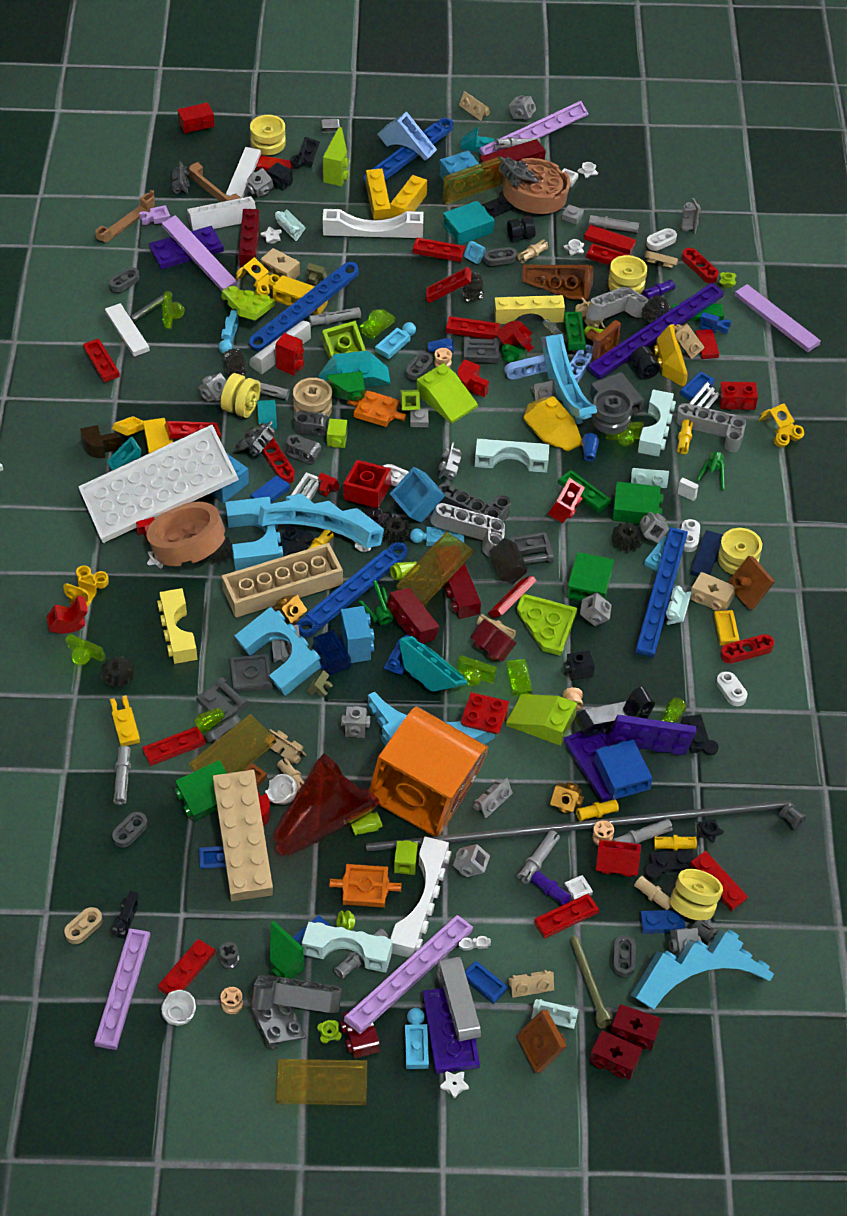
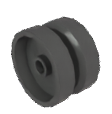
(613, 411)

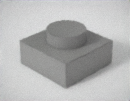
(572, 214)
(419, 418)

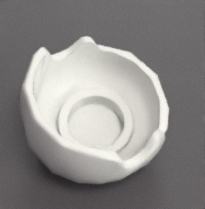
(282, 789)
(178, 1007)

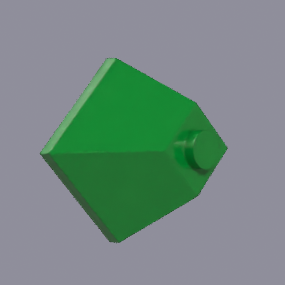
(347, 385)
(285, 953)

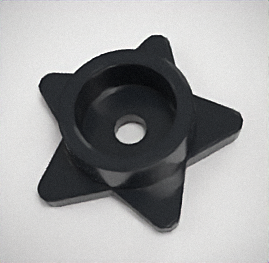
(713, 826)

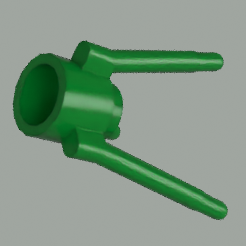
(714, 463)
(382, 612)

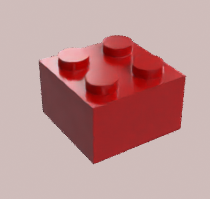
(367, 484)

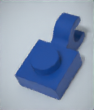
(712, 322)

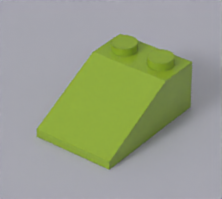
(336, 161)
(342, 339)
(446, 393)
(543, 716)

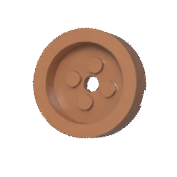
(540, 197)
(186, 533)

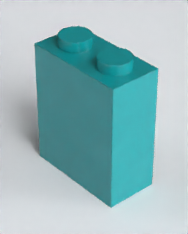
(468, 222)

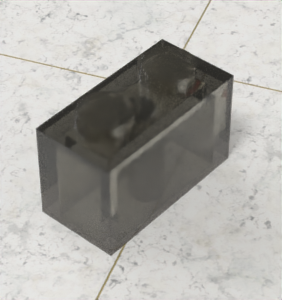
(508, 561)

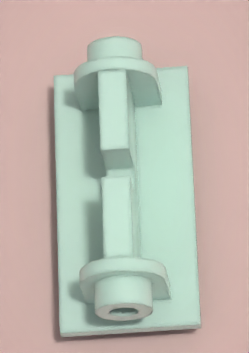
(290, 224)
(650, 477)
(678, 606)
(561, 1015)

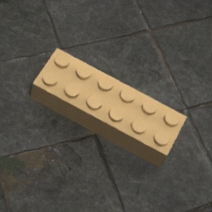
(293, 574)
(242, 835)

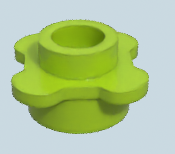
(727, 279)
(345, 920)
(328, 1025)

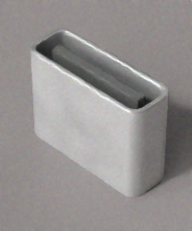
(329, 125)

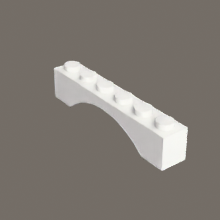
(342, 224)
(408, 932)

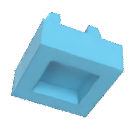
(474, 252)

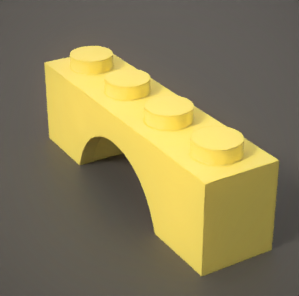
(510, 308)
(182, 643)

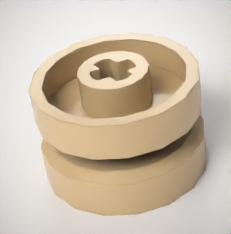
(313, 396)

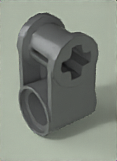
(308, 423)
(304, 450)

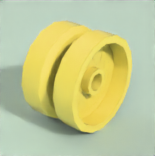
(268, 134)
(627, 272)
(240, 395)
(736, 547)
(696, 894)

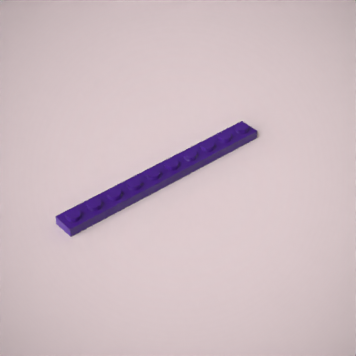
(650, 333)

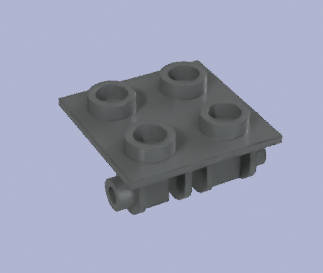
(516, 171)
(256, 438)
(278, 1025)

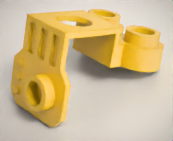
(263, 280)
(785, 428)
(87, 584)

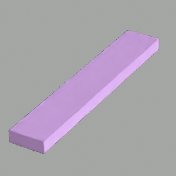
(198, 253)
(777, 318)
(122, 989)

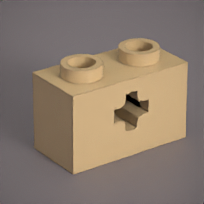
(280, 264)
(712, 592)

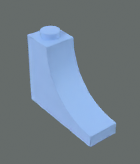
(407, 133)

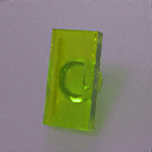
(171, 310)
(377, 322)
(629, 435)
(84, 650)
(476, 671)
(519, 677)

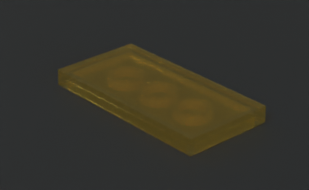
(472, 180)
(436, 567)
(237, 747)
(321, 1082)

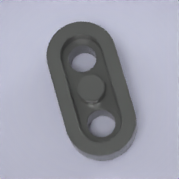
(500, 256)
(124, 279)
(419, 365)
(217, 732)
(127, 829)
(624, 957)

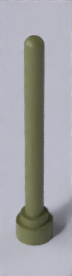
(603, 1016)

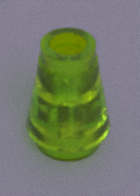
(674, 710)
(209, 719)

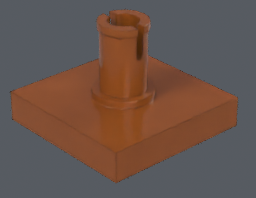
(605, 340)
(751, 582)
(541, 1041)

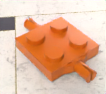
(377, 409)
(365, 885)

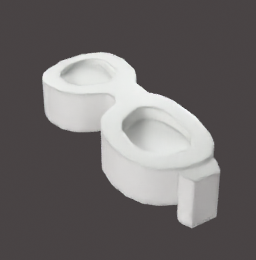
(481, 942)

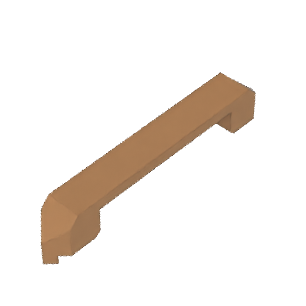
(196, 174)
(146, 202)

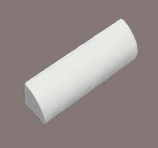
(219, 214)
(267, 357)

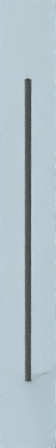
(588, 824)

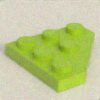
(247, 303)
(547, 622)

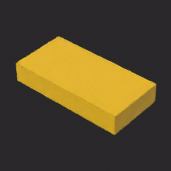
(128, 426)
(726, 627)

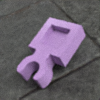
(156, 214)

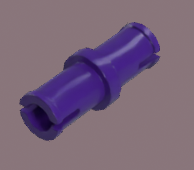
(659, 289)
(550, 888)

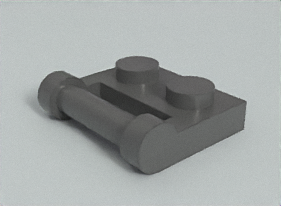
(481, 350)
(533, 544)
(212, 699)

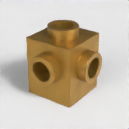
(291, 608)
(561, 800)

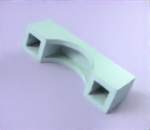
(652, 437)
(531, 454)
(323, 939)

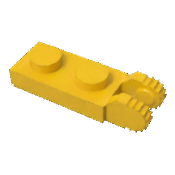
(125, 723)

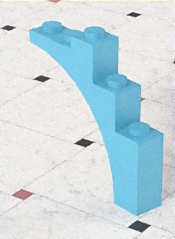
(564, 380)
(324, 515)
(391, 719)
(666, 973)

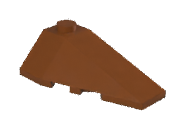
(564, 280)

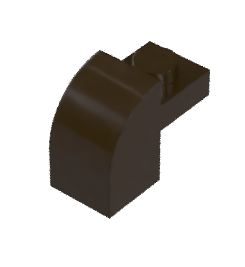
(98, 444)

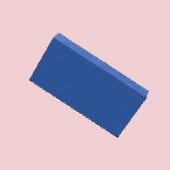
(695, 385)
(272, 489)
(485, 982)

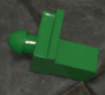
(512, 353)

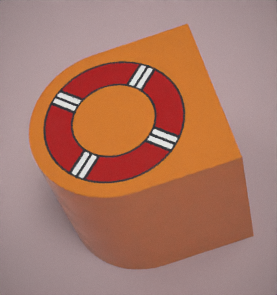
(426, 771)

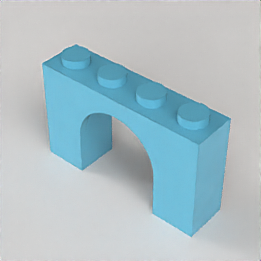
(249, 554)
(271, 627)

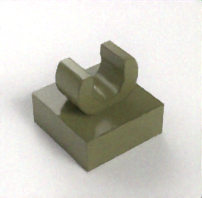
(315, 273)
(318, 683)

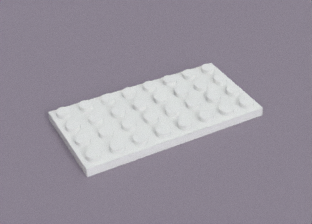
(158, 483)

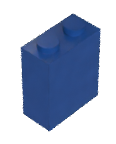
(623, 769)

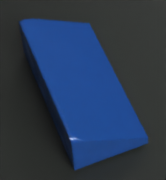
(211, 857)

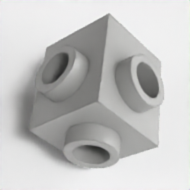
(522, 107)
(259, 183)
(212, 387)
(654, 526)
(595, 609)
(355, 721)
(471, 860)
(680, 937)

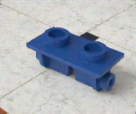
(395, 661)

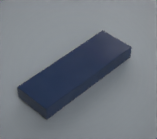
(707, 553)

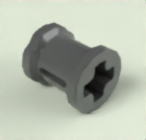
(786, 813)
(705, 931)
(228, 955)

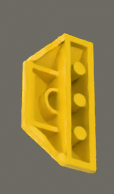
(670, 356)
(553, 423)

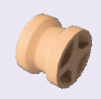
(442, 356)
(575, 695)
(604, 828)
(233, 995)

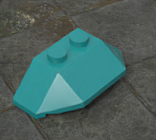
(373, 370)
(429, 666)

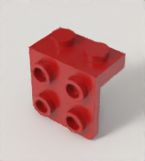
(485, 713)

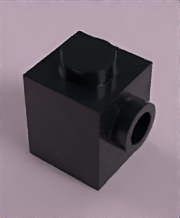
(280, 176)
(579, 665)

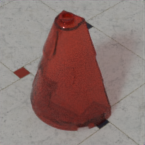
(321, 808)

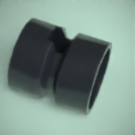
(523, 228)
(645, 362)

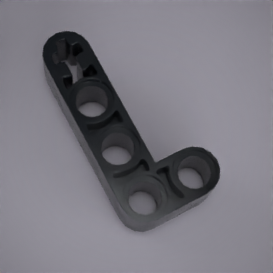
(600, 719)

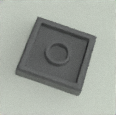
(251, 673)

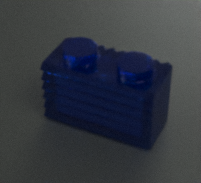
(332, 652)

